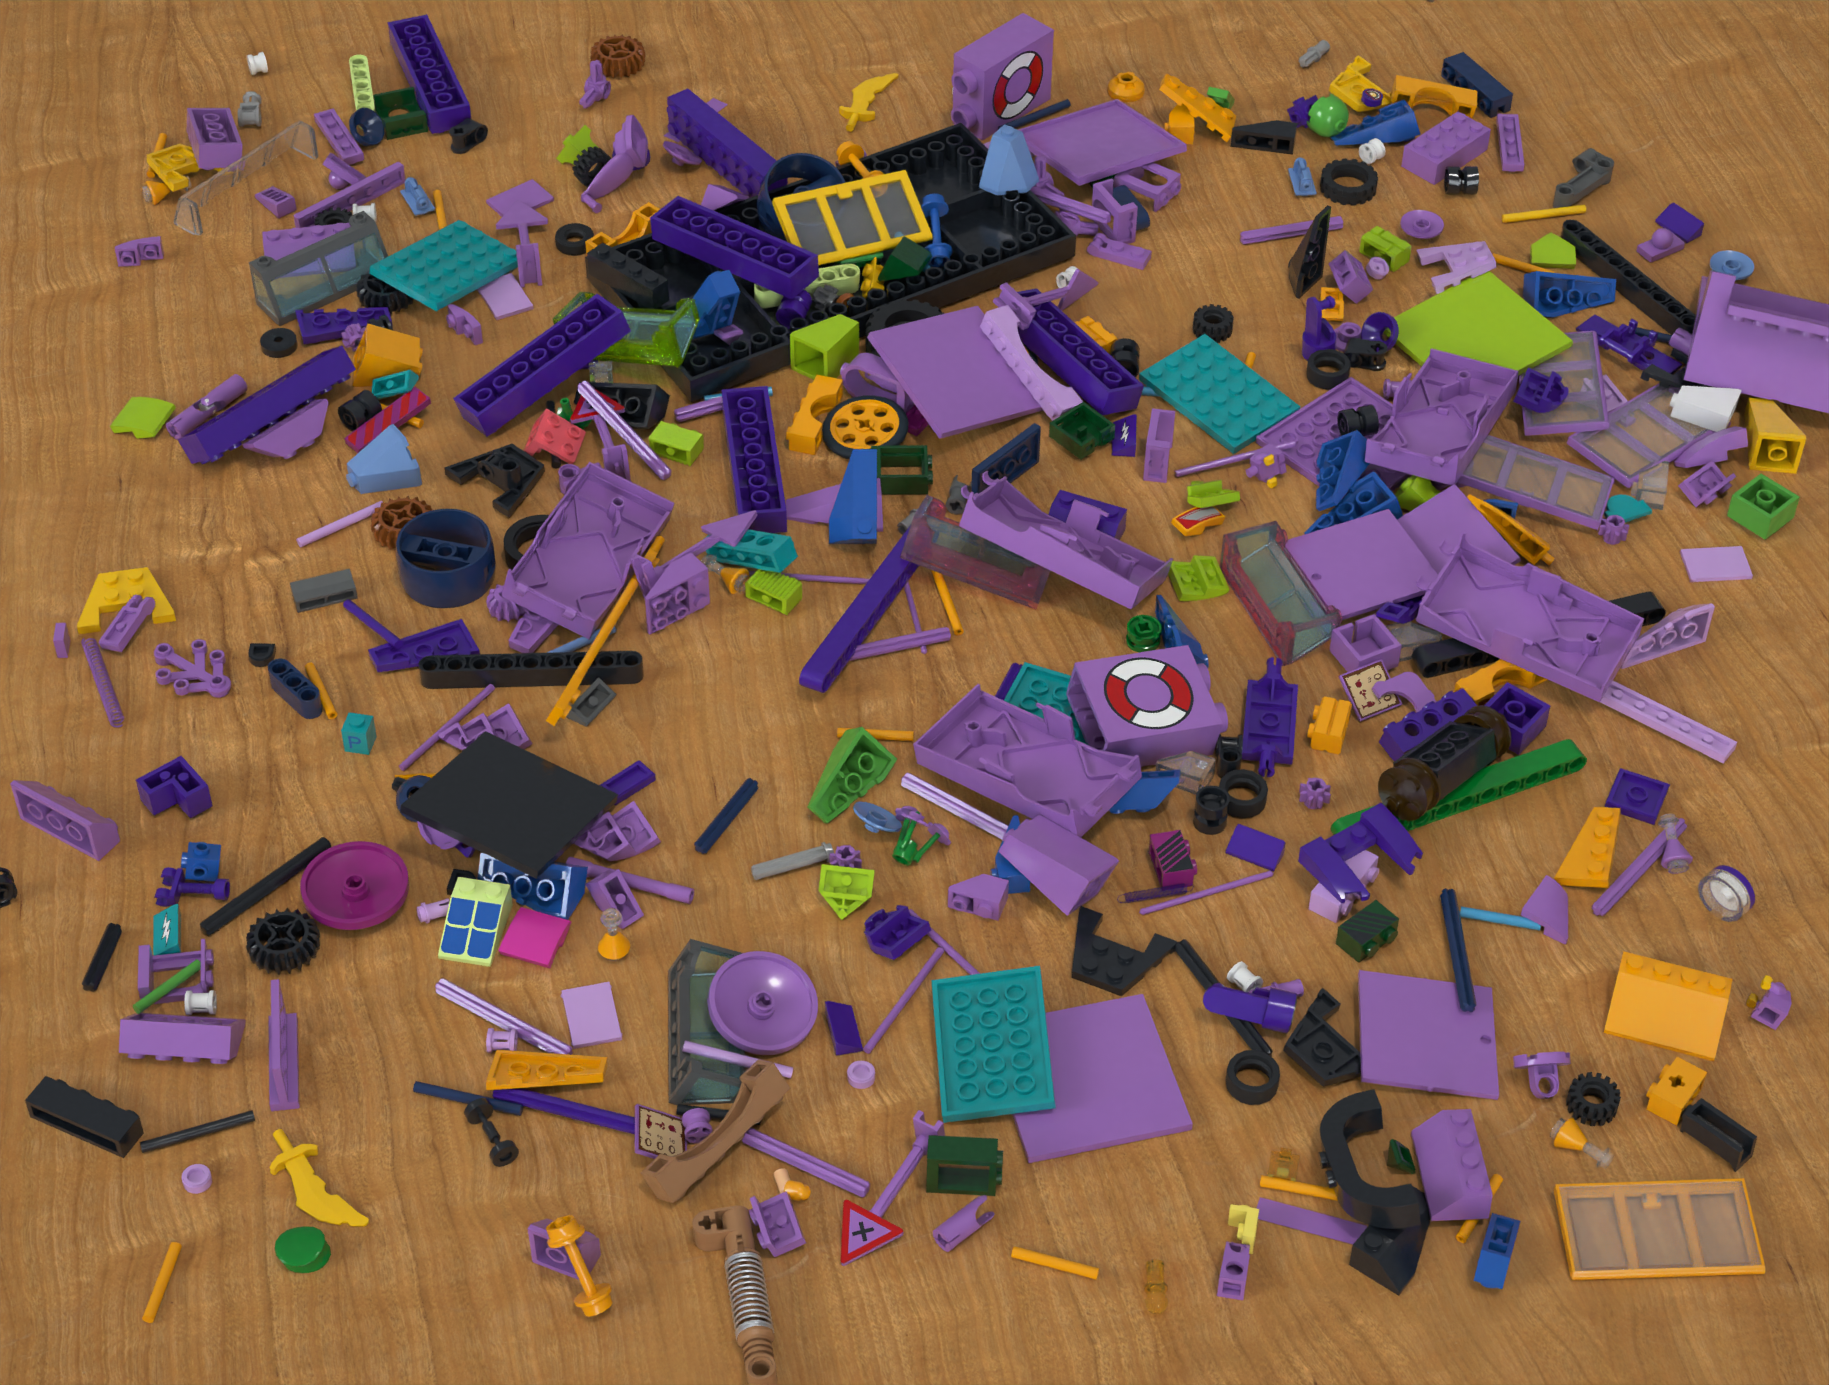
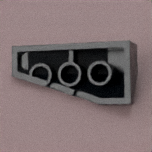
(1308, 261)
(642, 402)
(1391, 1254)

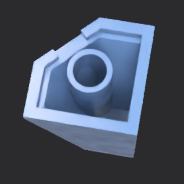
(1008, 163)
(384, 464)

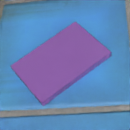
(529, 193)

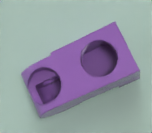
(1234, 1271)

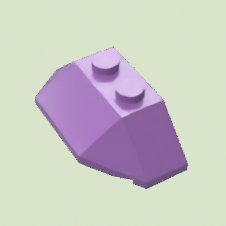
(292, 432)

